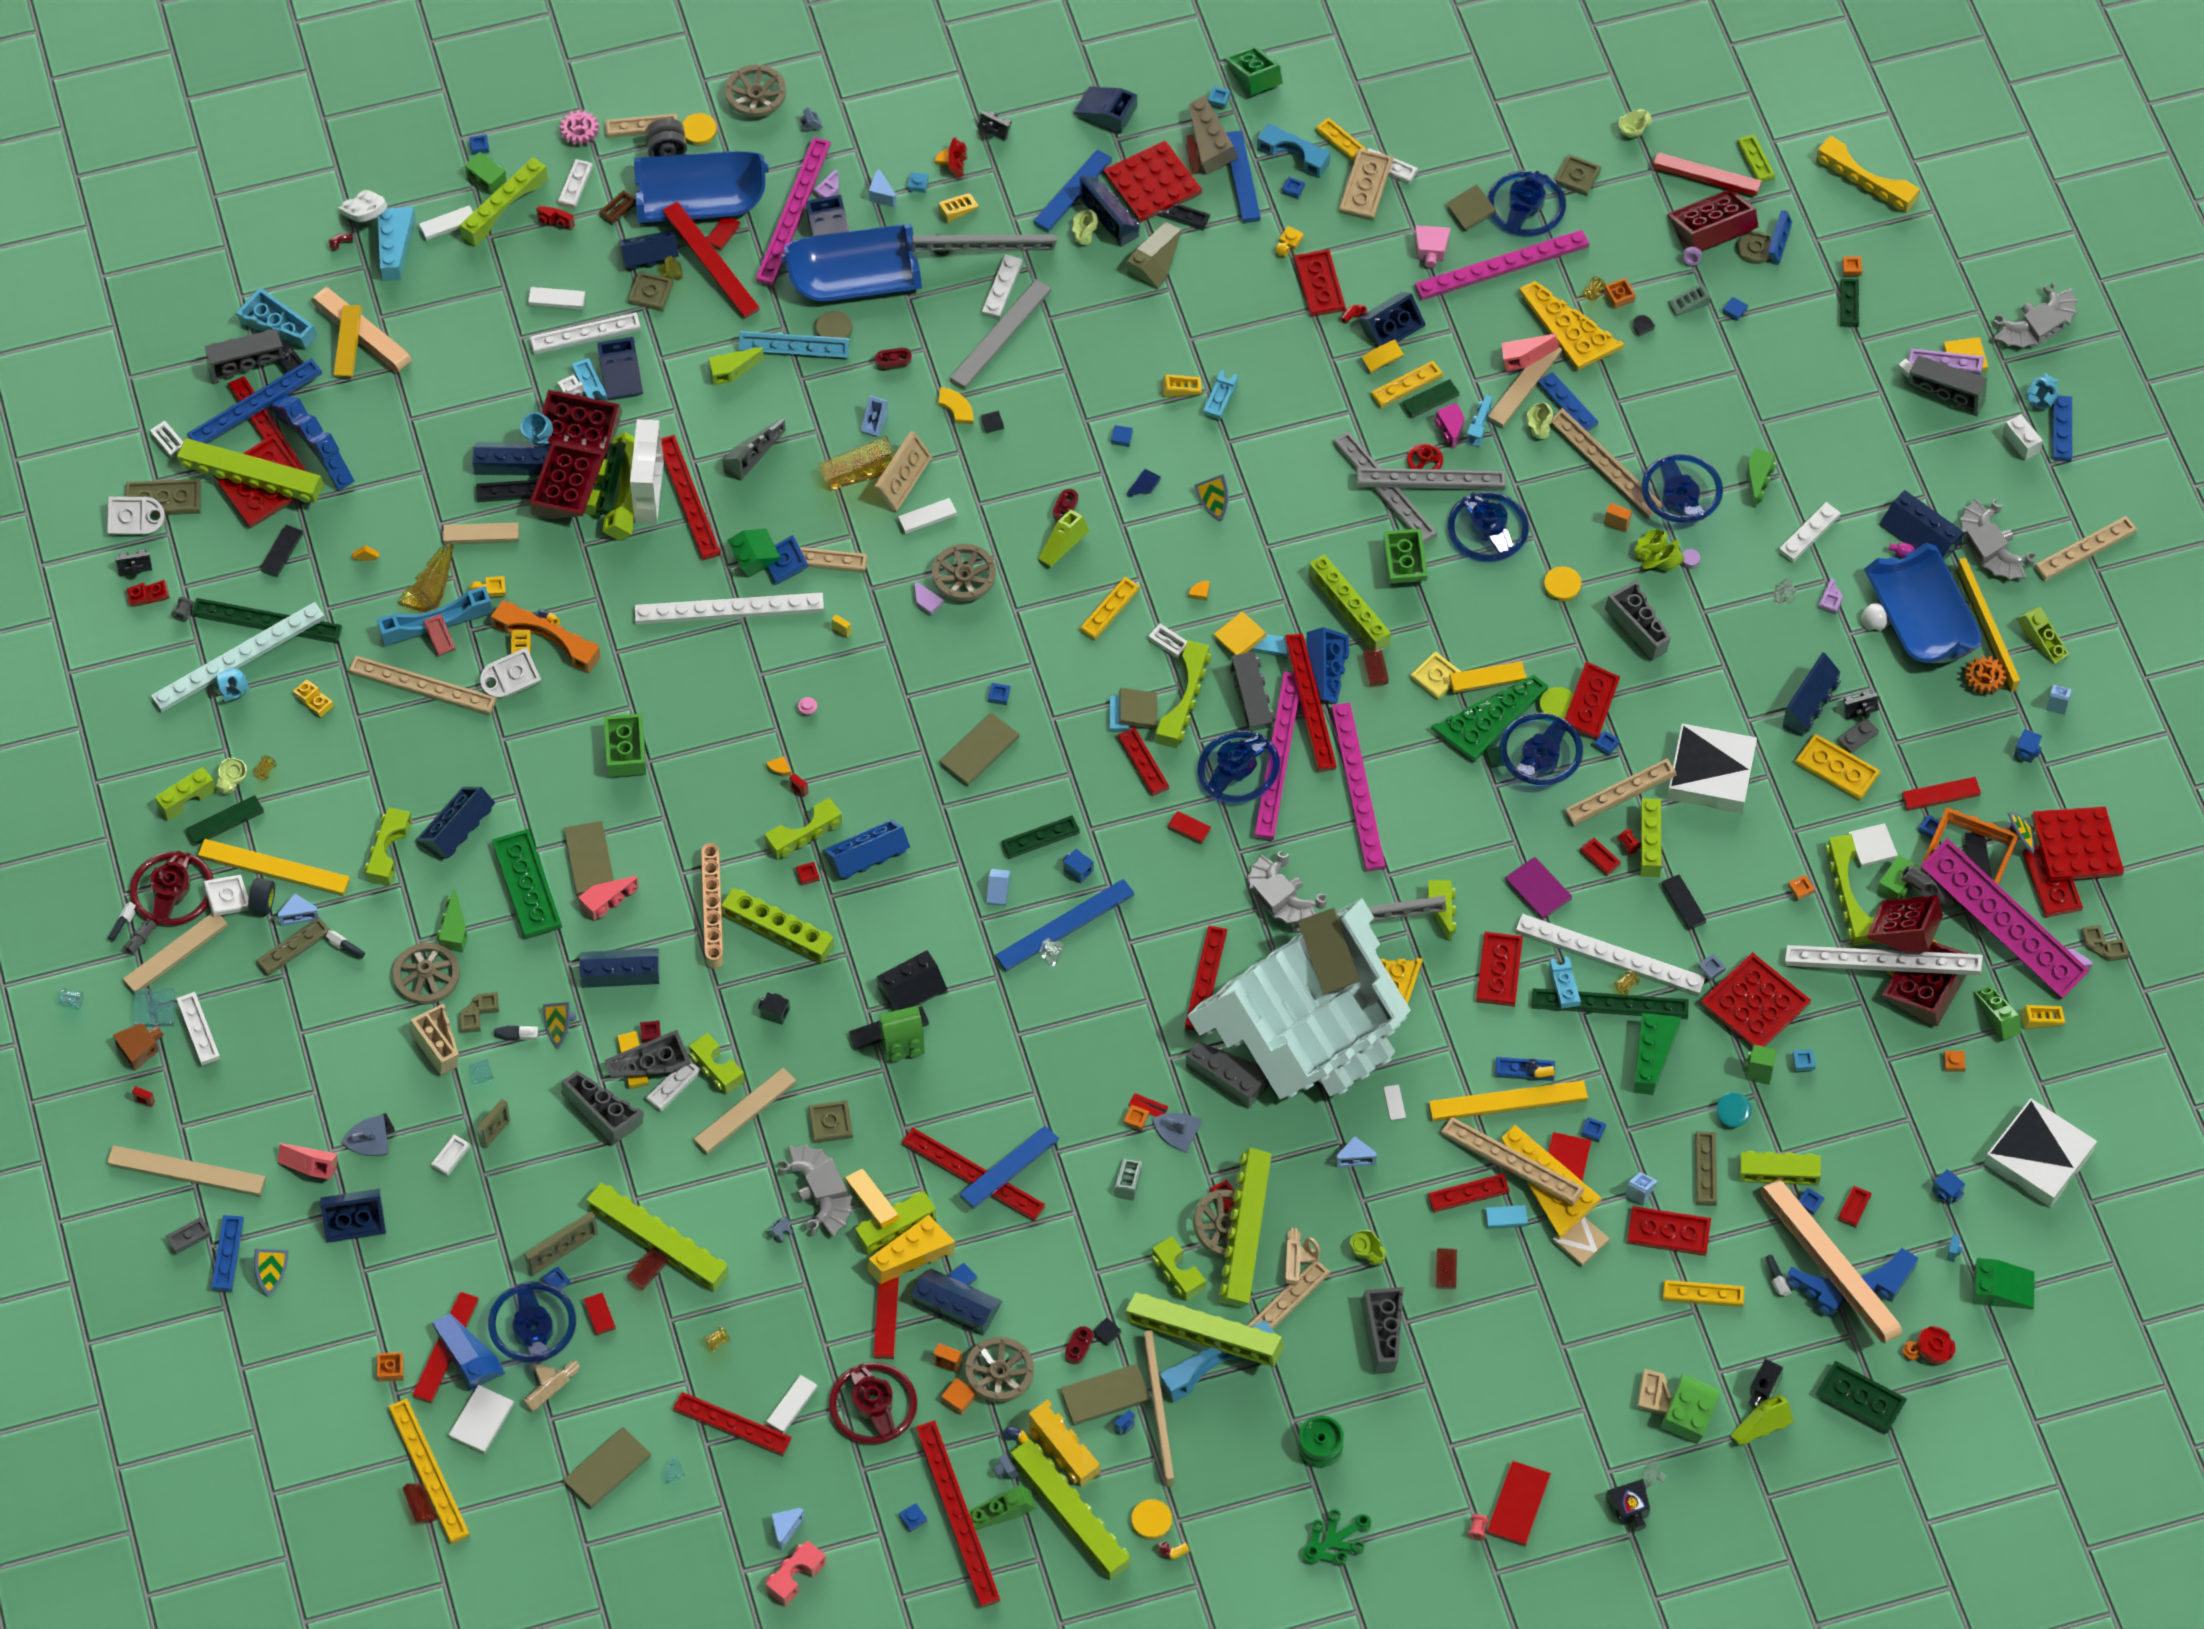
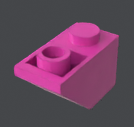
(1451, 422)

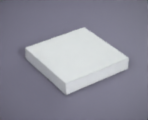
(1873, 845)
(226, 895)

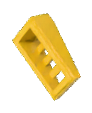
(948, 215)
(1173, 390)
(520, 637)
(2030, 1019)

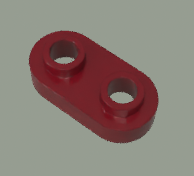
(893, 358)
(1063, 506)
(1080, 1344)

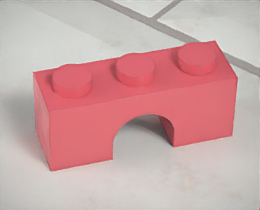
(805, 1559)

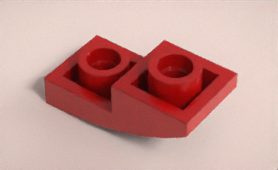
(956, 156)
(551, 215)
(152, 593)

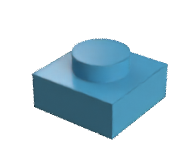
(1219, 97)
(918, 182)
(1804, 1060)
(1954, 1248)

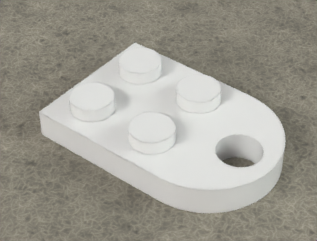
(364, 206)
(132, 515)
(511, 674)

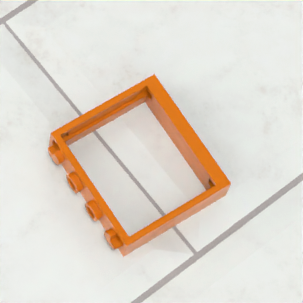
(1979, 827)

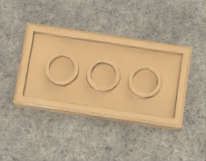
(1366, 184)
(903, 471)

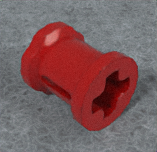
(1629, 841)

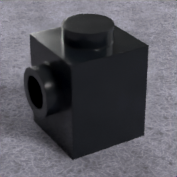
(774, 1007)

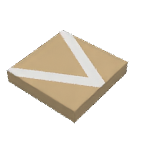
(1582, 1241)

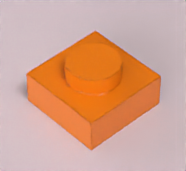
(1852, 266)
(1801, 887)
(1954, 1061)
(1136, 1117)

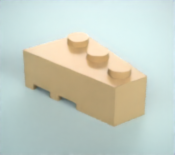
(435, 1038)

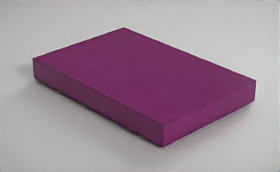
(1538, 888)

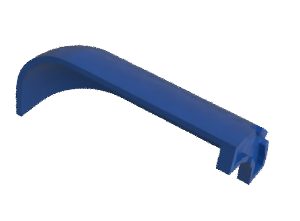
(701, 183)
(853, 263)
(1925, 605)

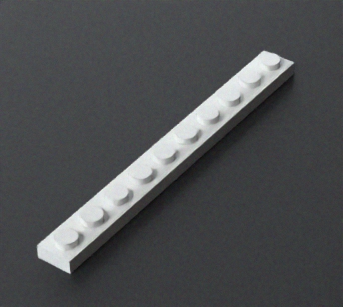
(729, 608)
(1610, 955)
(1884, 960)

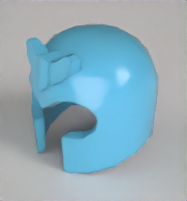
(2042, 392)
(536, 428)
(232, 684)

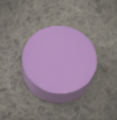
(1692, 256)
(1692, 558)

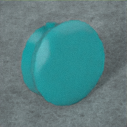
(1734, 1109)

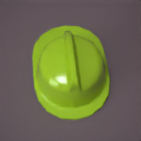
(1667, 558)

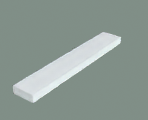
(585, 333)

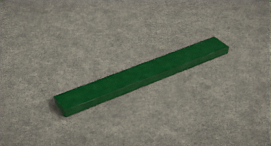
(260, 619)
(1613, 1003)

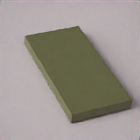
(174, 495)
(979, 749)
(588, 855)
(1329, 950)
(561, 1243)
(1105, 1394)
(607, 1468)

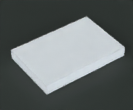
(481, 1419)

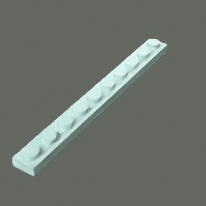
(238, 656)

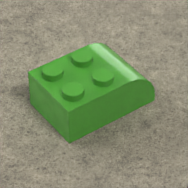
(1404, 556)
(625, 745)
(902, 1034)
(1690, 1408)

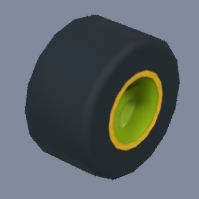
(261, 896)

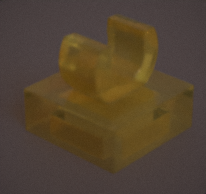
(672, 268)

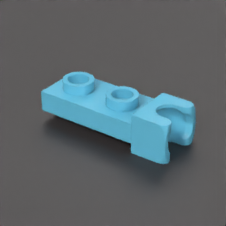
(586, 374)
(1220, 395)
(1476, 429)
(1564, 983)

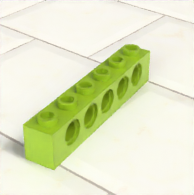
(1349, 603)
(783, 933)

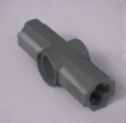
(1920, 880)

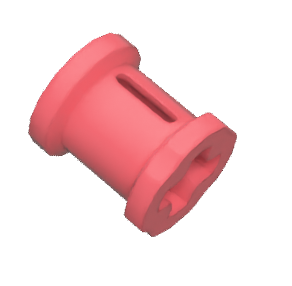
(1478, 1527)

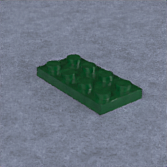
(1861, 1396)

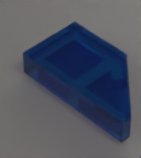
(1144, 484)

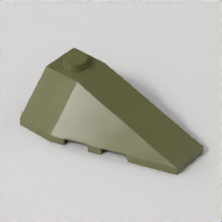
(1154, 256)

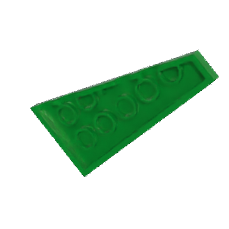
(1485, 721)

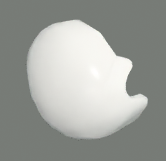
(1875, 618)

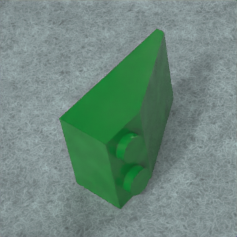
(1255, 70)
(2002, 1284)

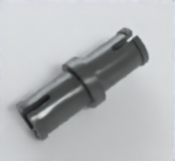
(140, 937)

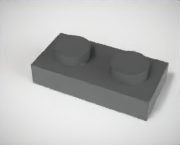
(1858, 736)
(188, 1235)

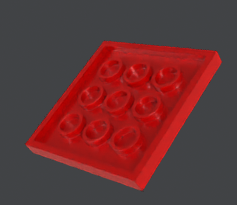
(1152, 181)
(257, 503)
(2077, 843)
(1755, 1001)

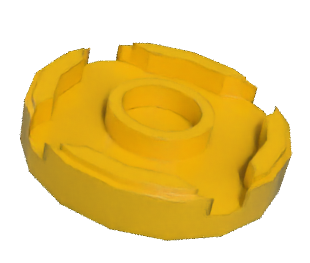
(699, 129)
(1562, 583)
(1151, 1519)

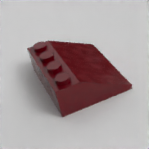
(1714, 220)
(582, 420)
(566, 481)
(1907, 923)
(1925, 994)

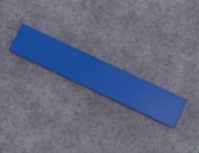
(1243, 180)
(1071, 191)
(1009, 1167)

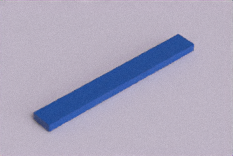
(255, 402)
(1065, 924)

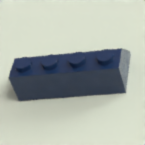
(1108, 210)
(509, 458)
(1919, 524)
(1811, 696)
(456, 821)
(619, 968)
(955, 1301)

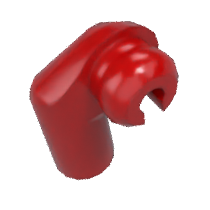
(1353, 311)

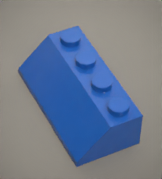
(867, 848)

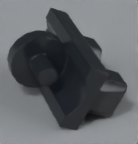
(993, 125)
(134, 562)
(1862, 705)

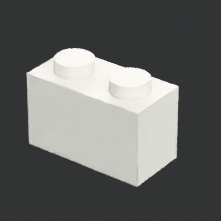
(2022, 437)

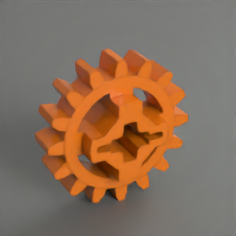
(1985, 675)

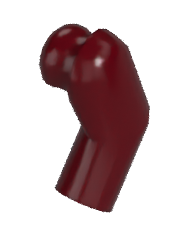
(339, 238)

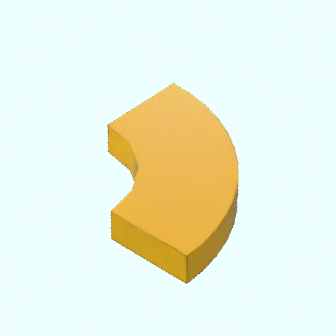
(957, 405)

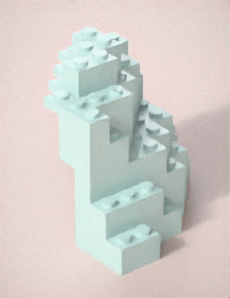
(1297, 1029)

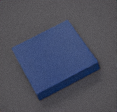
(791, 560)

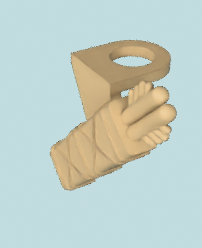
(1296, 1255)
(550, 1383)

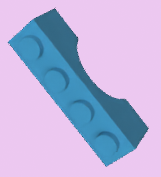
(1275, 140)

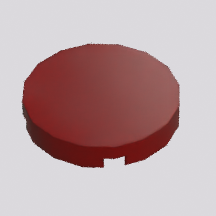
(1935, 1345)

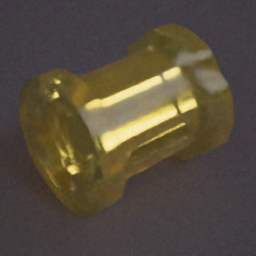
(1594, 288)
(264, 767)
(1627, 982)
(717, 1338)

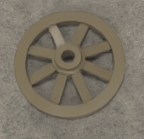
(755, 92)
(964, 574)
(426, 975)
(1221, 1218)
(999, 1366)

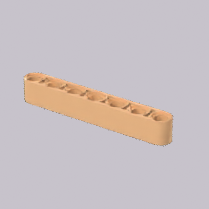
(369, 335)
(710, 897)

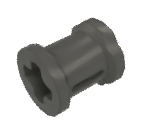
(182, 609)

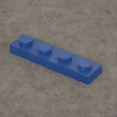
(1567, 400)
(2062, 429)
(227, 1253)

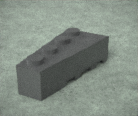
(242, 354)
(1251, 691)
(606, 1112)

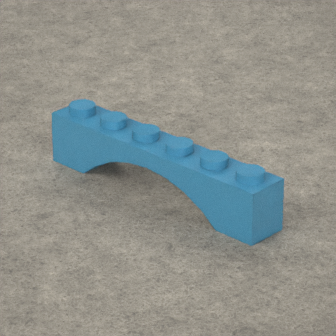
(405, 626)
(1182, 1378)

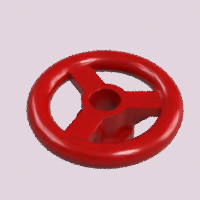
(1425, 456)

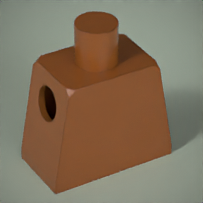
(138, 1043)

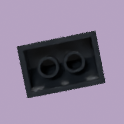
(911, 982)

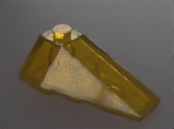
(430, 583)

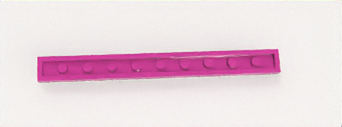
(793, 210)
(1501, 265)
(1282, 741)
(1358, 787)

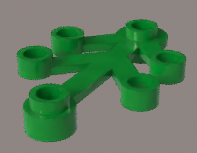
(1335, 1540)

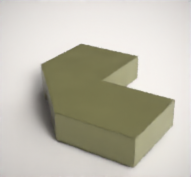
(2109, 950)
(481, 1004)

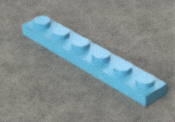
(795, 344)

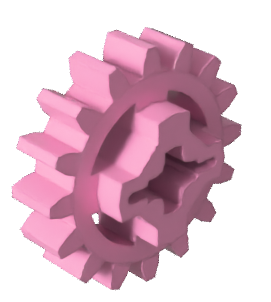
(579, 127)

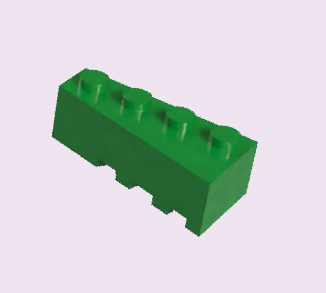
(1654, 1046)

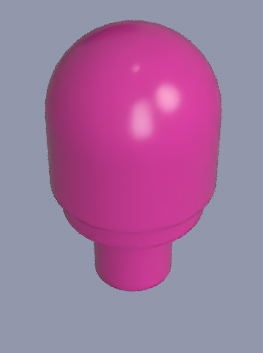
(1901, 549)

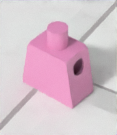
(1431, 244)

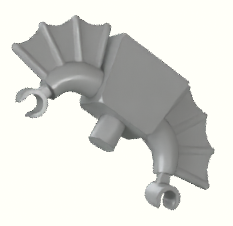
(2038, 322)
(1991, 544)
(1278, 893)
(822, 1184)

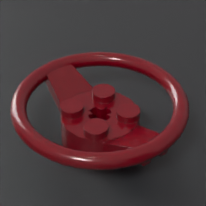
(168, 893)
(876, 1410)

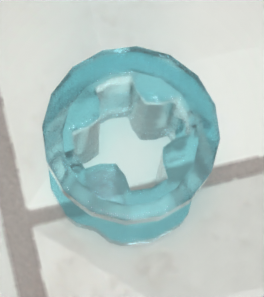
(70, 998)

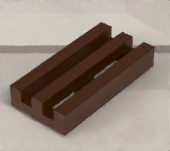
(620, 208)

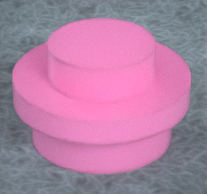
(807, 706)

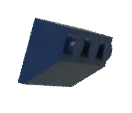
(648, 249)
(1392, 319)
(353, 1215)

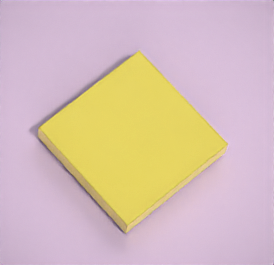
(1434, 675)

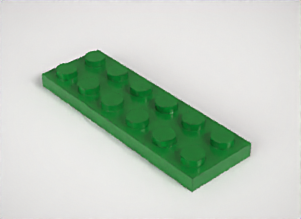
(527, 883)

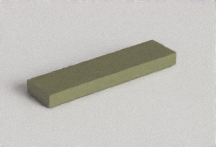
(293, 946)
(1706, 1168)

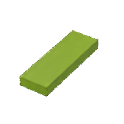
(1756, 158)

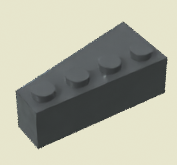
(1949, 383)
(1638, 619)
(1229, 1073)
(1383, 1325)

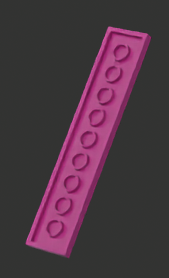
(2005, 918)

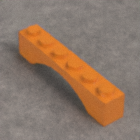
(582, 653)

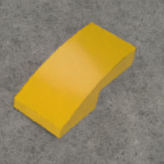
(1382, 355)
(313, 698)

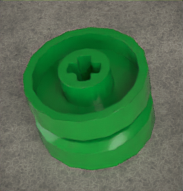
(1321, 1441)

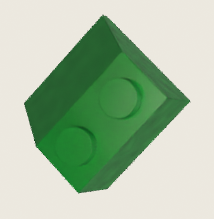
(754, 550)

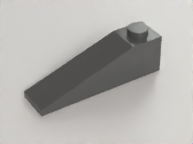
(748, 453)
(655, 1056)

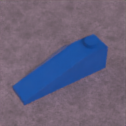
(1327, 656)
(470, 1356)

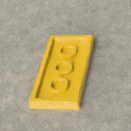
(1837, 767)

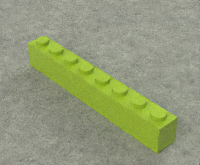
(250, 470)
(1245, 1227)
(654, 1234)
(1205, 1329)
(1070, 1509)

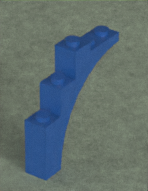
(322, 444)
(1884, 1281)

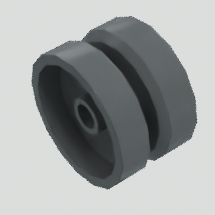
(665, 137)

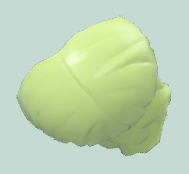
(1634, 123)
(1084, 225)
(1539, 419)
(230, 774)

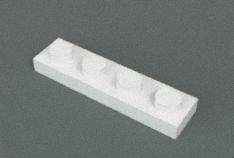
(1002, 287)
(1809, 532)
(198, 1028)

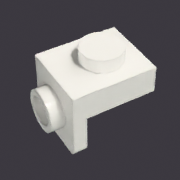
(571, 386)

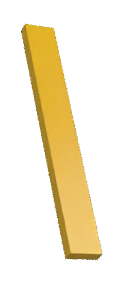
(1988, 623)
(274, 867)
(1508, 1100)
(429, 1471)

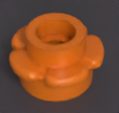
(1908, 1353)

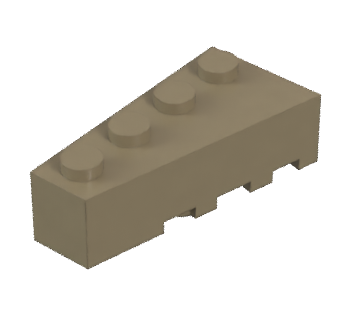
(1212, 140)

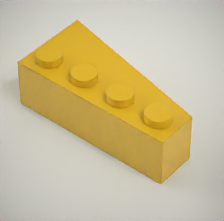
(915, 1247)
(1062, 1444)

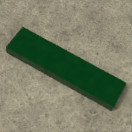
(610, 478)
(225, 820)
(1040, 837)

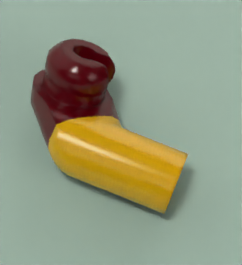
(1171, 1552)

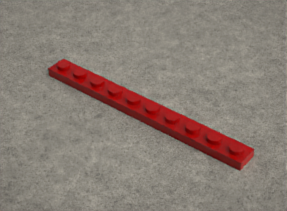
(958, 1514)

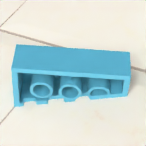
(395, 232)
(267, 313)

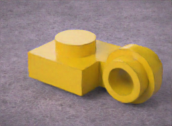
(1289, 239)
(494, 585)

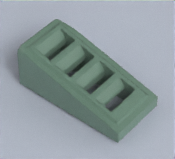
(1688, 295)
(1126, 1190)

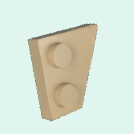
(1653, 1392)

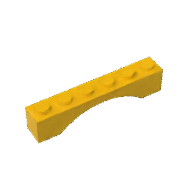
(1895, 192)

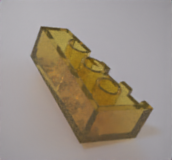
(858, 464)

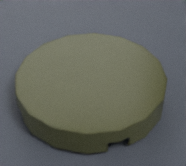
(1754, 247)
(834, 325)

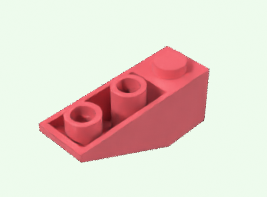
(1525, 352)
(604, 896)
(308, 1161)

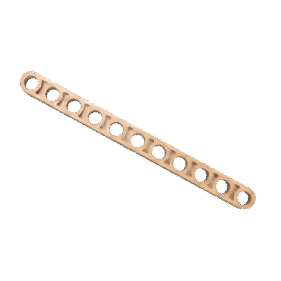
(1831, 1261)

